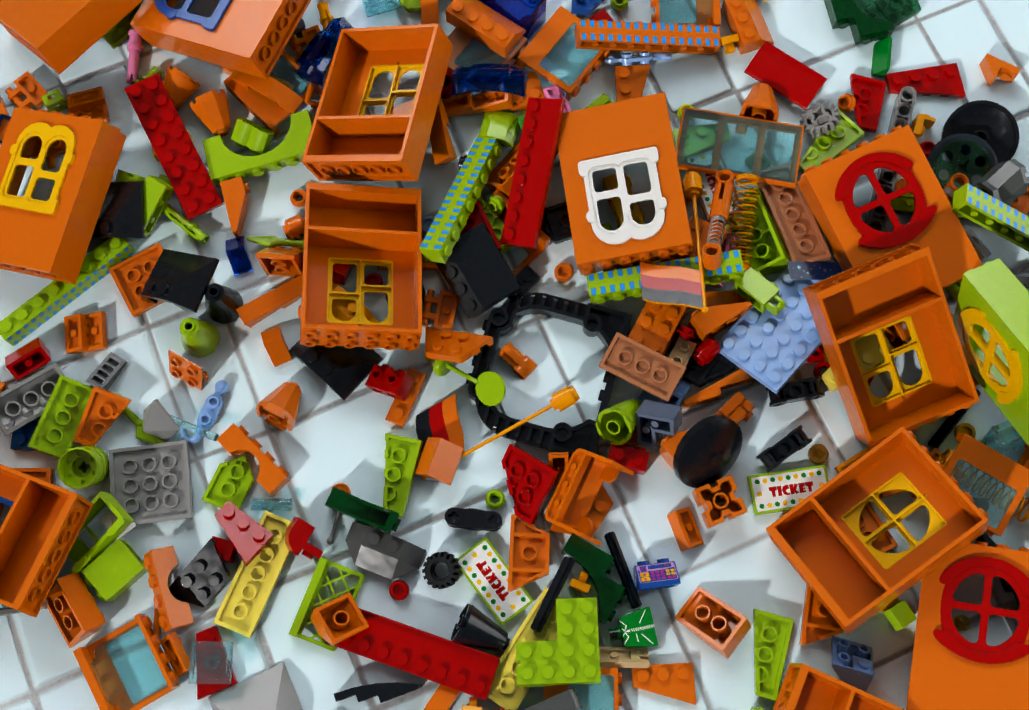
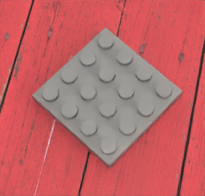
(152, 481)

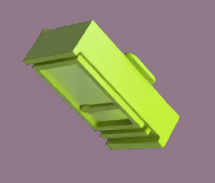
(80, 553)

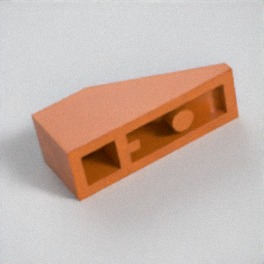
(236, 199)

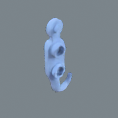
(643, 57)
(209, 411)

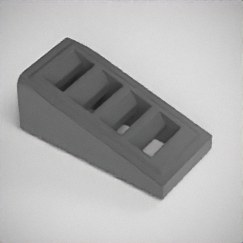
(97, 373)

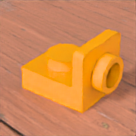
(920, 123)

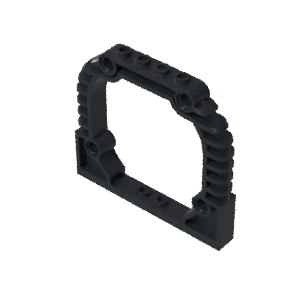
(608, 324)

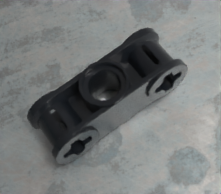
(808, 388)
(774, 456)
(473, 519)

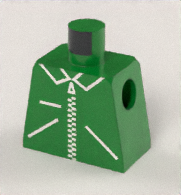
(635, 629)

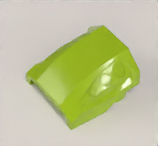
(501, 126)

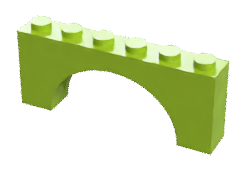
(227, 165)

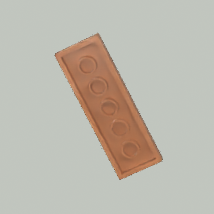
(795, 223)

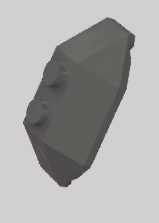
(382, 552)

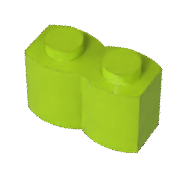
(251, 135)

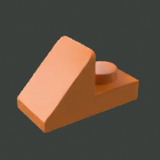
(994, 67)

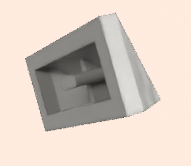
(159, 422)

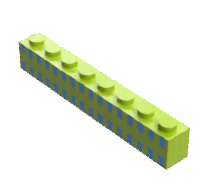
(460, 200)
(992, 215)
(627, 281)
(60, 294)

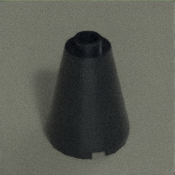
(222, 303)
(479, 631)

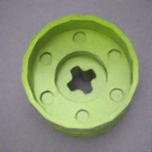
(72, 467)

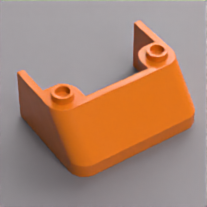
(578, 491)

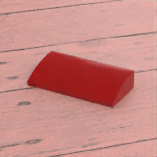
(785, 75)

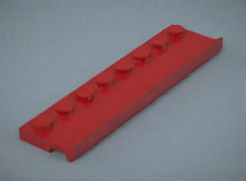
(532, 172)
(424, 655)

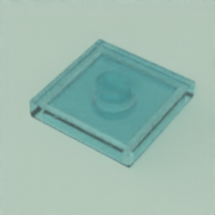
(210, 662)

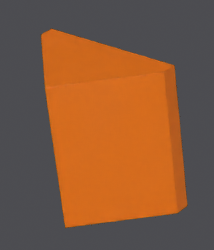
(439, 460)

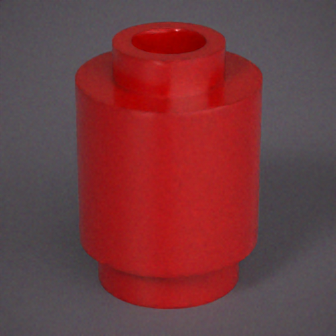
(706, 351)

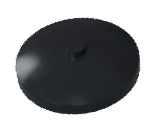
(987, 121)
(707, 451)

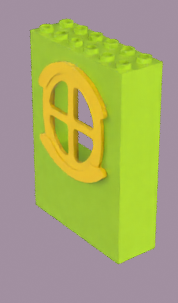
(999, 303)

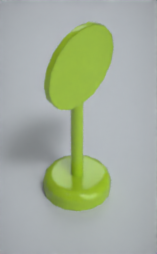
(489, 385)

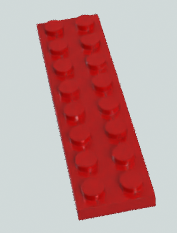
(173, 146)

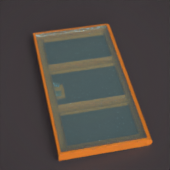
(741, 144)

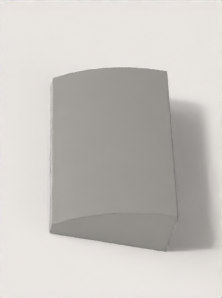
(27, 399)

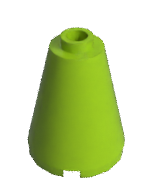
(199, 337)
(618, 422)

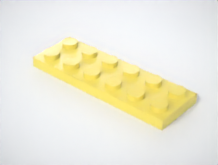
(254, 584)
(504, 686)

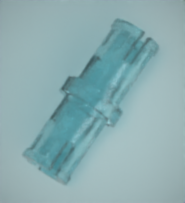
(271, 504)

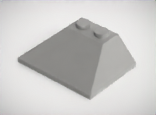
(264, 691)

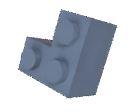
(655, 420)

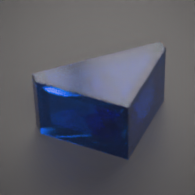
(238, 255)

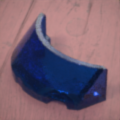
(320, 52)
(490, 78)

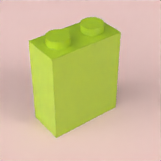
(114, 571)

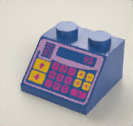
(656, 575)

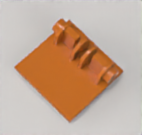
(186, 370)

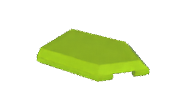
(230, 483)

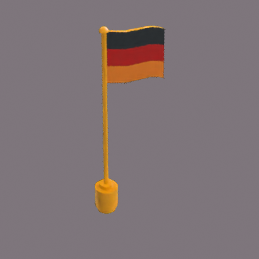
(674, 283)
(444, 421)

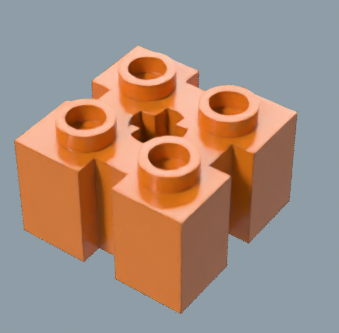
(722, 490)

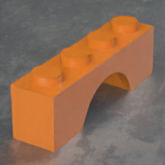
(270, 476)
(172, 612)

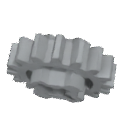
(821, 119)

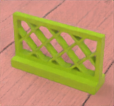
(311, 594)

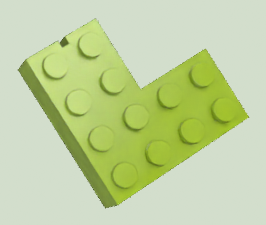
(570, 659)

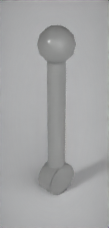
(330, 540)

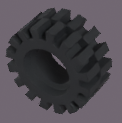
(431, 576)

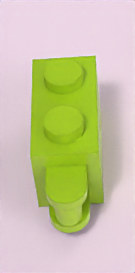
(759, 292)

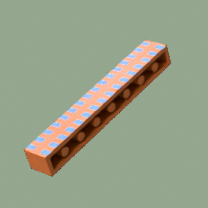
(647, 37)

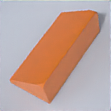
(685, 529)

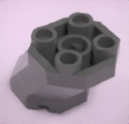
(1005, 181)

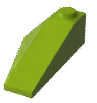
(768, 250)

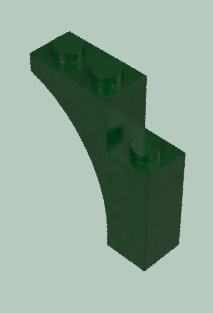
(863, 27)
(363, 511)
(596, 564)

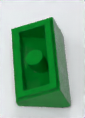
(881, 57)

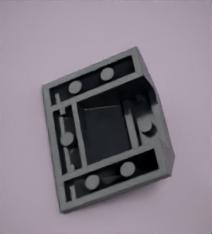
(122, 212)
(179, 279)
(338, 366)

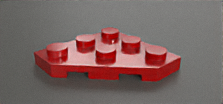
(527, 482)

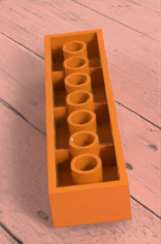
(659, 322)

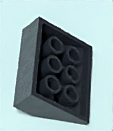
(478, 272)

